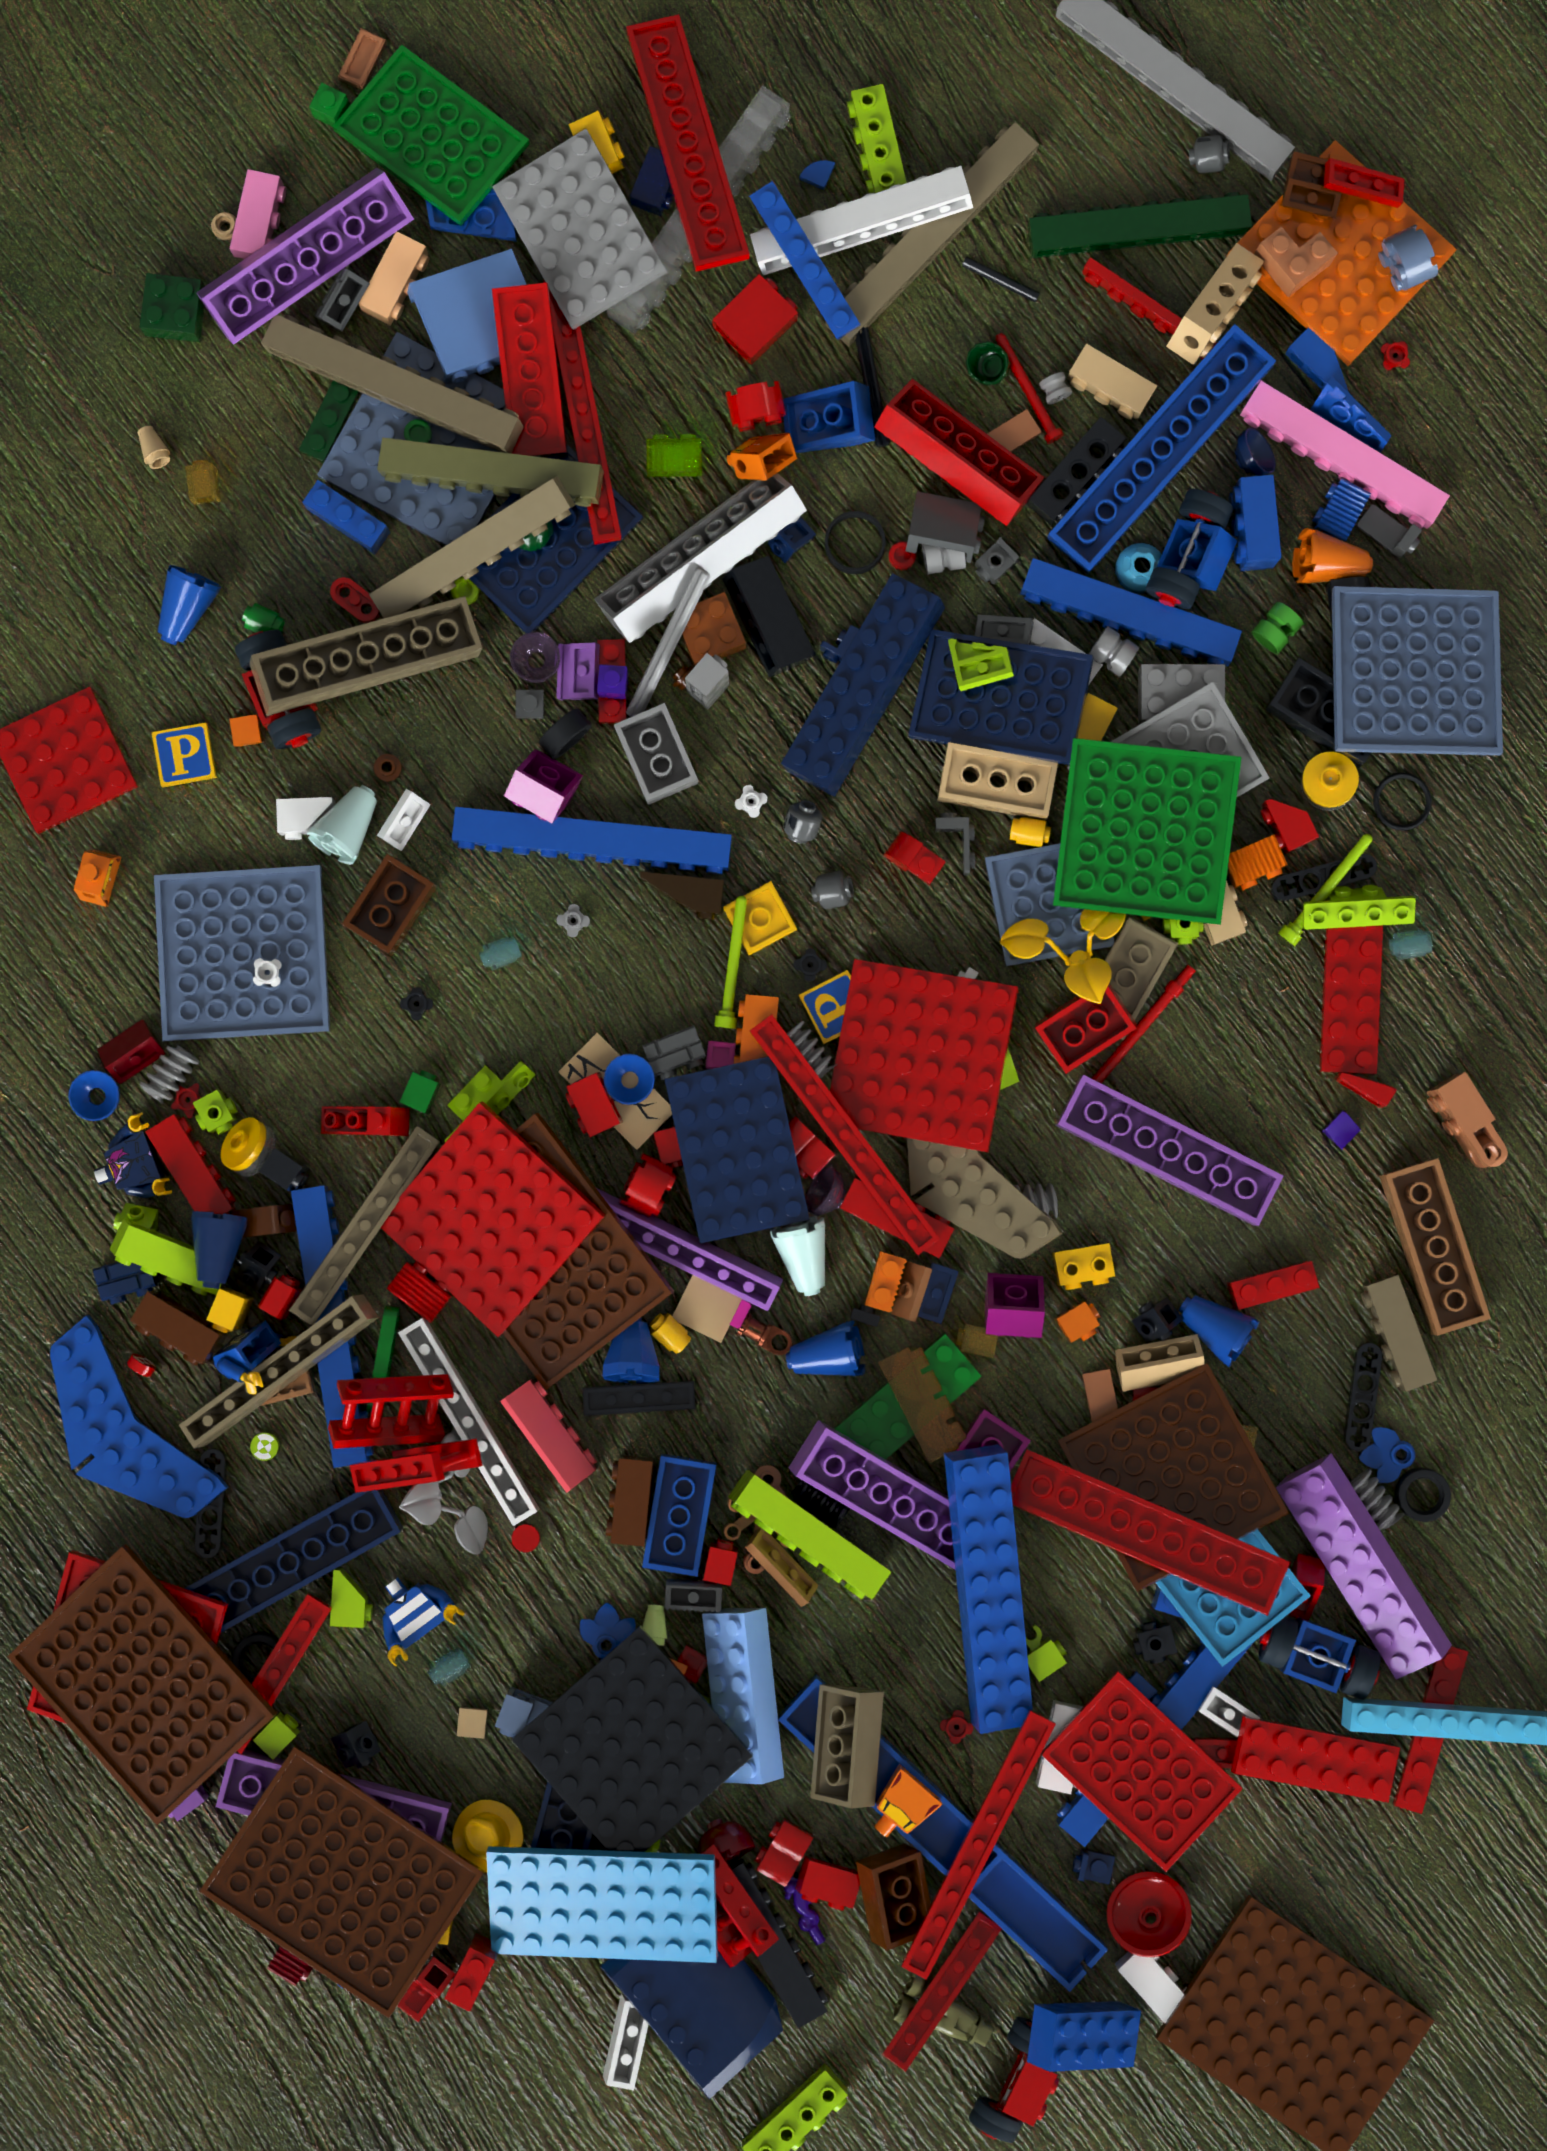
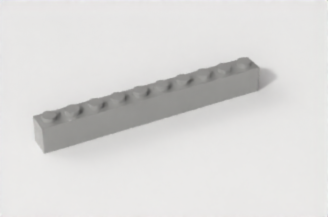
(1178, 83)

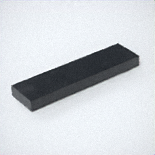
(638, 1398)

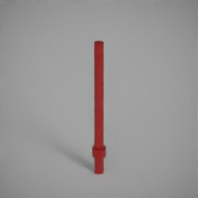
(1173, 990)

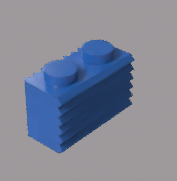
(1342, 509)

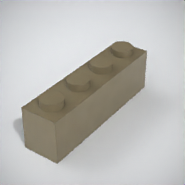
(1399, 1333)

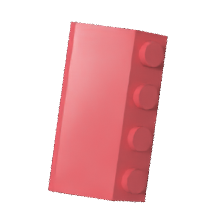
(549, 1435)

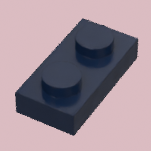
(937, 1293)

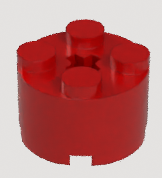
(756, 405)
(647, 1186)

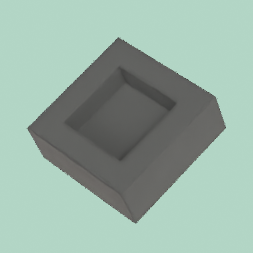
(529, 704)

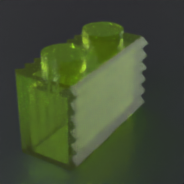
(674, 456)

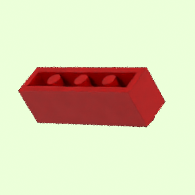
(189, 1166)
(863, 1205)

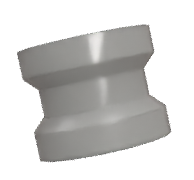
(1055, 388)

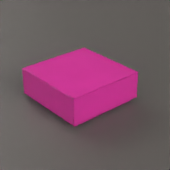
(720, 1054)
(740, 1314)

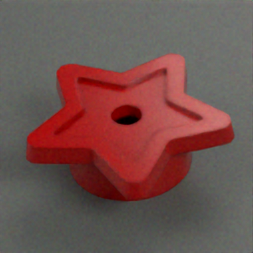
(180, 1101)

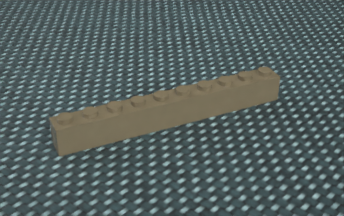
(925, 242)
(393, 384)

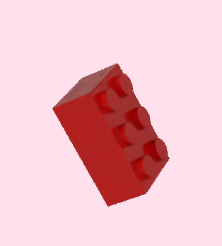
(1084, 1028)

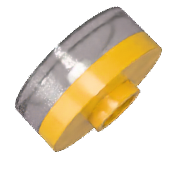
(1329, 781)
(247, 1146)

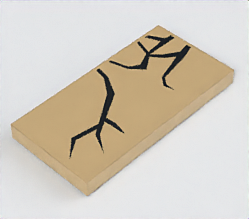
(638, 1119)

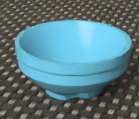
(1126, 572)

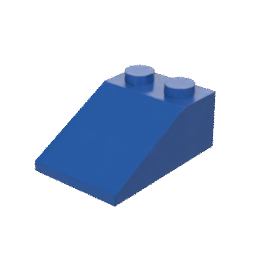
(830, 417)

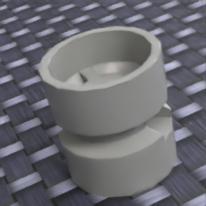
(938, 558)
(1113, 651)

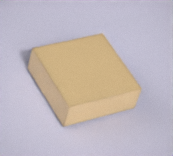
(472, 1722)

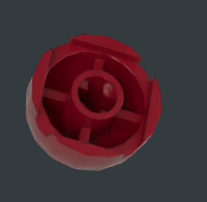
(728, 1837)

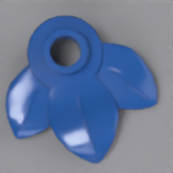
(1383, 1454)
(606, 1627)

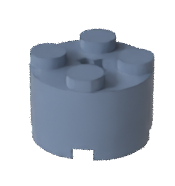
(1408, 258)

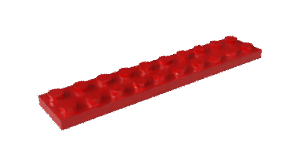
(687, 143)
(1148, 1532)

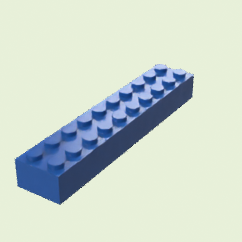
(1161, 449)
(988, 1587)

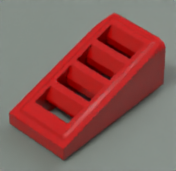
(1372, 1091)

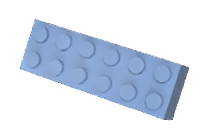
(745, 1688)

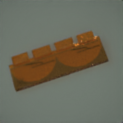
(924, 1412)

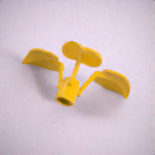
(1086, 975)

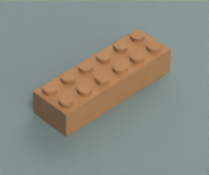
(1435, 1247)

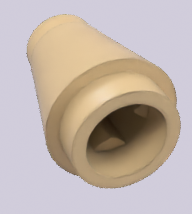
(153, 449)

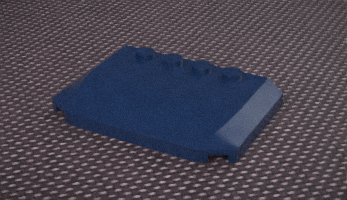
(702, 2013)

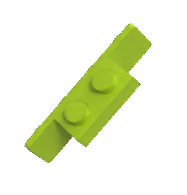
(1358, 908)
(491, 1090)

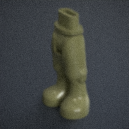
(957, 2022)

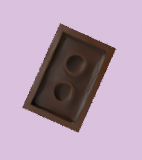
(389, 905)
(177, 1328)
(630, 1500)
(894, 1895)

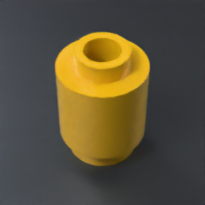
(1030, 831)
(669, 1333)

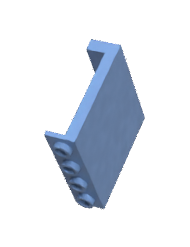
(461, 314)

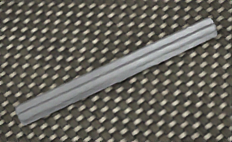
(668, 642)

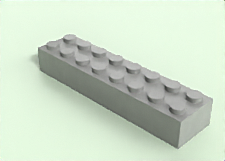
(710, 544)

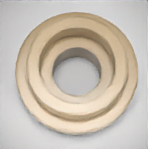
(221, 219)

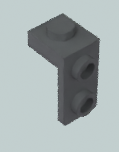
(1389, 532)
(951, 823)

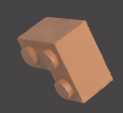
(1291, 265)

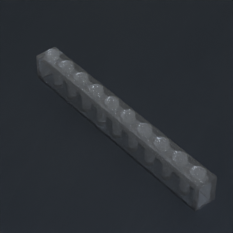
(739, 155)

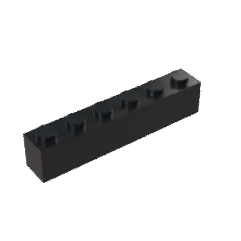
(781, 1961)

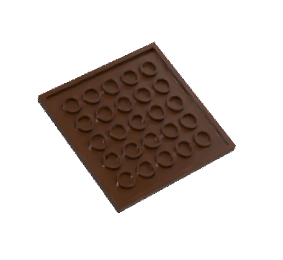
(1183, 1455)

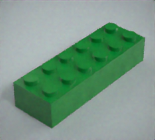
(880, 1421)

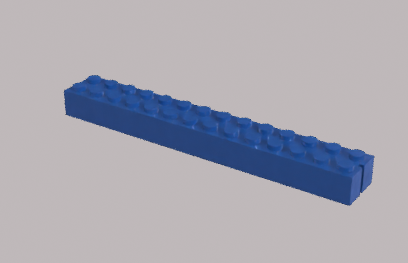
(1004, 1886)

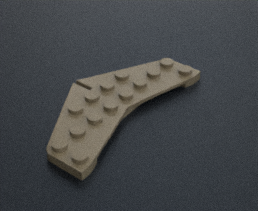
(977, 1198)

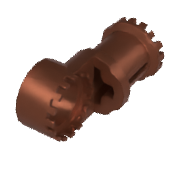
(765, 1337)

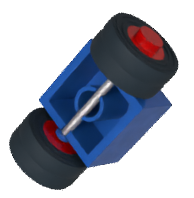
(1195, 551)
(1320, 1656)

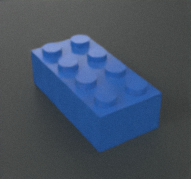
(679, 1515)
(1083, 2036)

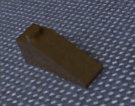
(693, 893)

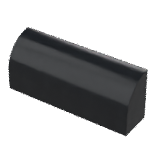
(768, 616)

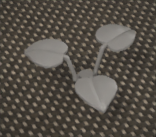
(425, 1507)

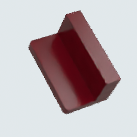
(130, 1052)

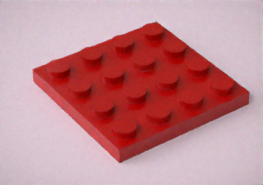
(64, 760)

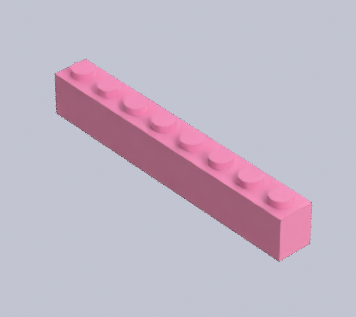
(1344, 455)

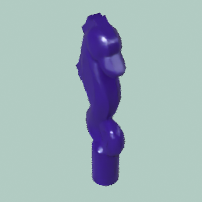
(809, 1919)

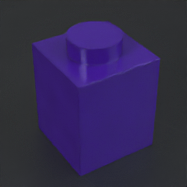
(612, 682)

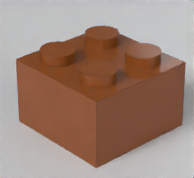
(713, 630)

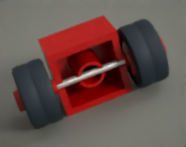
(285, 728)
(1021, 2096)

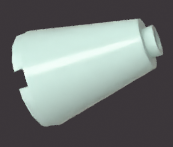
(345, 825)
(803, 1253)

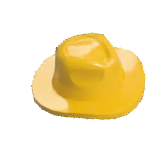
(486, 1825)

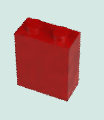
(755, 318)
(471, 1973)

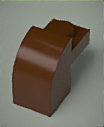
(268, 1220)

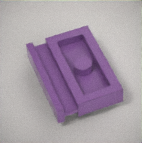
(578, 671)

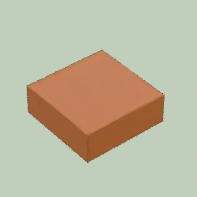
(245, 730)

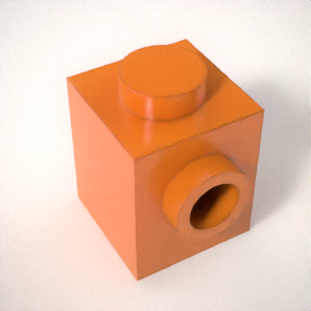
(1079, 1321)

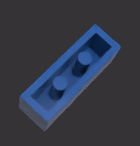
(346, 517)

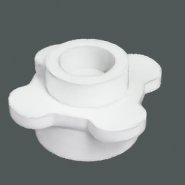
(743, 804)
(260, 968)

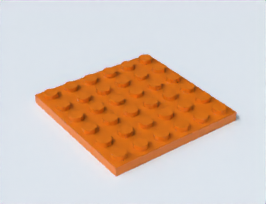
(1354, 294)

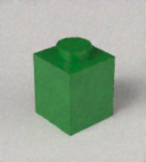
(328, 104)
(420, 1091)

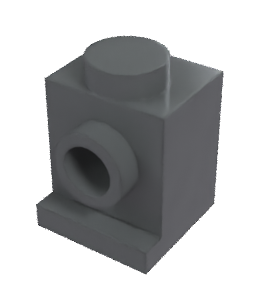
(992, 573)

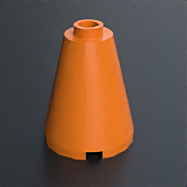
(1328, 558)

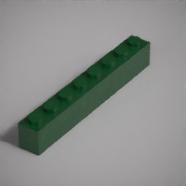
(1139, 225)

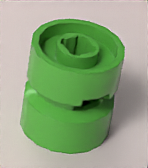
(1279, 625)

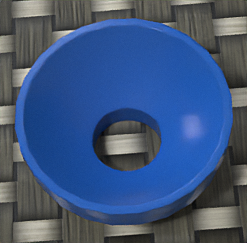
(615, 1072)
(80, 1095)

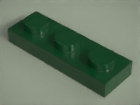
(329, 421)

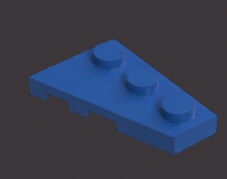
(487, 220)
(1346, 413)

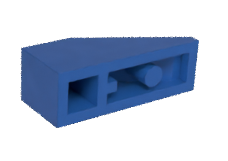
(1315, 359)

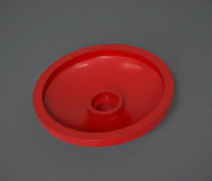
(1146, 1896)

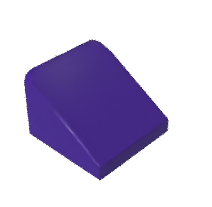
(1341, 1129)

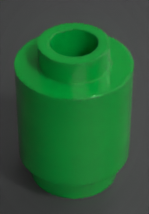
(262, 619)

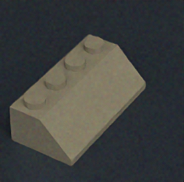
(847, 1745)

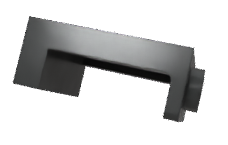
(945, 524)

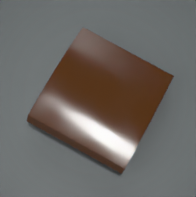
(1305, 187)

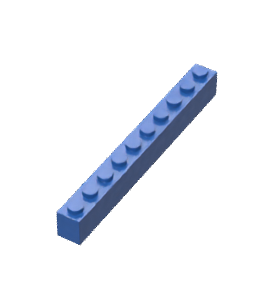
(592, 839)
(316, 1237)
(1179, 1702)

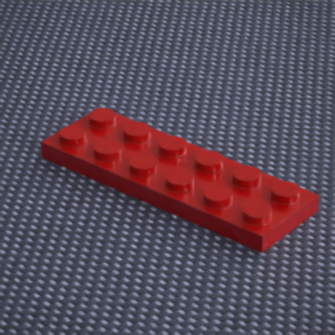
(530, 367)
(1351, 1000)
(1315, 1759)

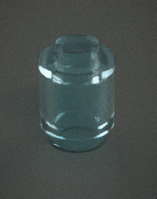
(1410, 944)
(500, 953)
(448, 1667)

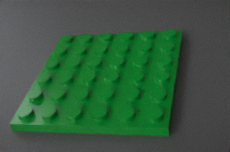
(1147, 831)

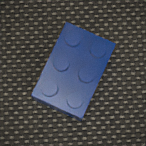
(1255, 523)

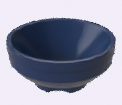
(1254, 453)

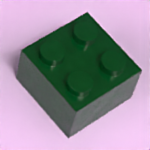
(172, 308)

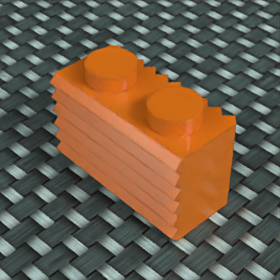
(1255, 862)
(885, 1282)

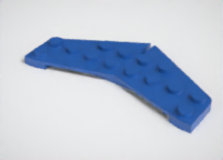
(103, 1425)

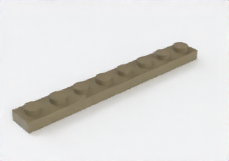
(363, 1226)

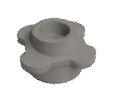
(573, 928)

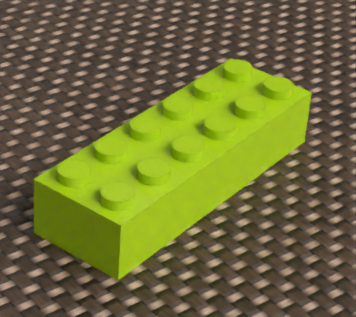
(806, 1532)

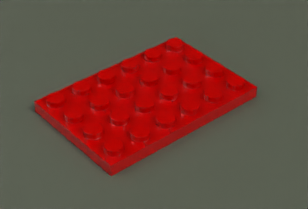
(1141, 1771)

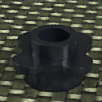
(818, 964)
(424, 1003)

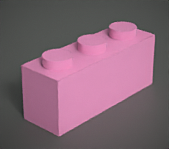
(257, 213)

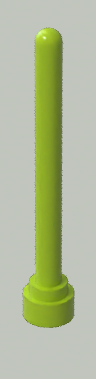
(1293, 931)
(726, 1016)

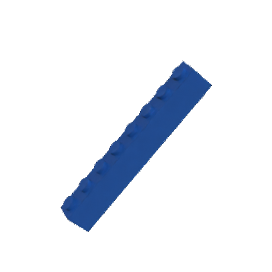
(1130, 613)

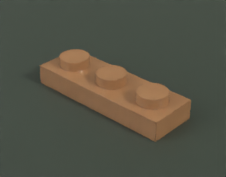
(781, 1566)

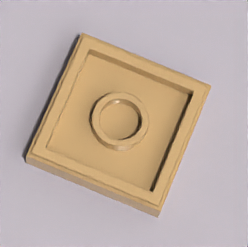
(706, 1308)

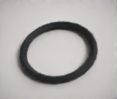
(1407, 776)

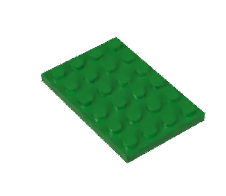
(431, 135)

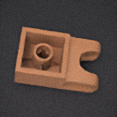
(1468, 1120)

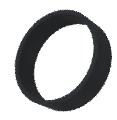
(854, 514)

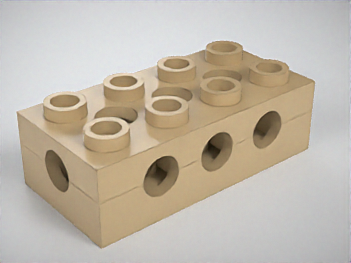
(1216, 304)
(1010, 768)

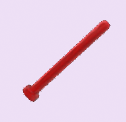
(1052, 433)

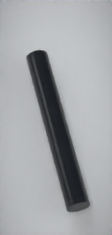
(1001, 279)

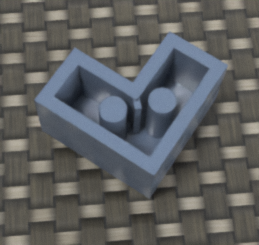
(518, 1711)

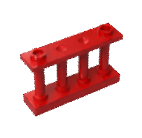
(390, 1430)
(415, 1465)
(739, 1921)

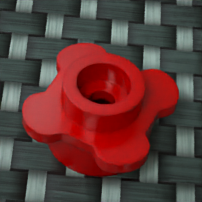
(1399, 348)
(964, 1727)

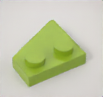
(979, 664)

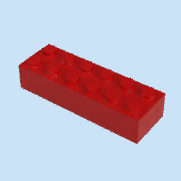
(958, 452)

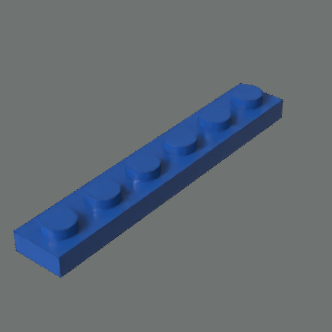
(805, 260)

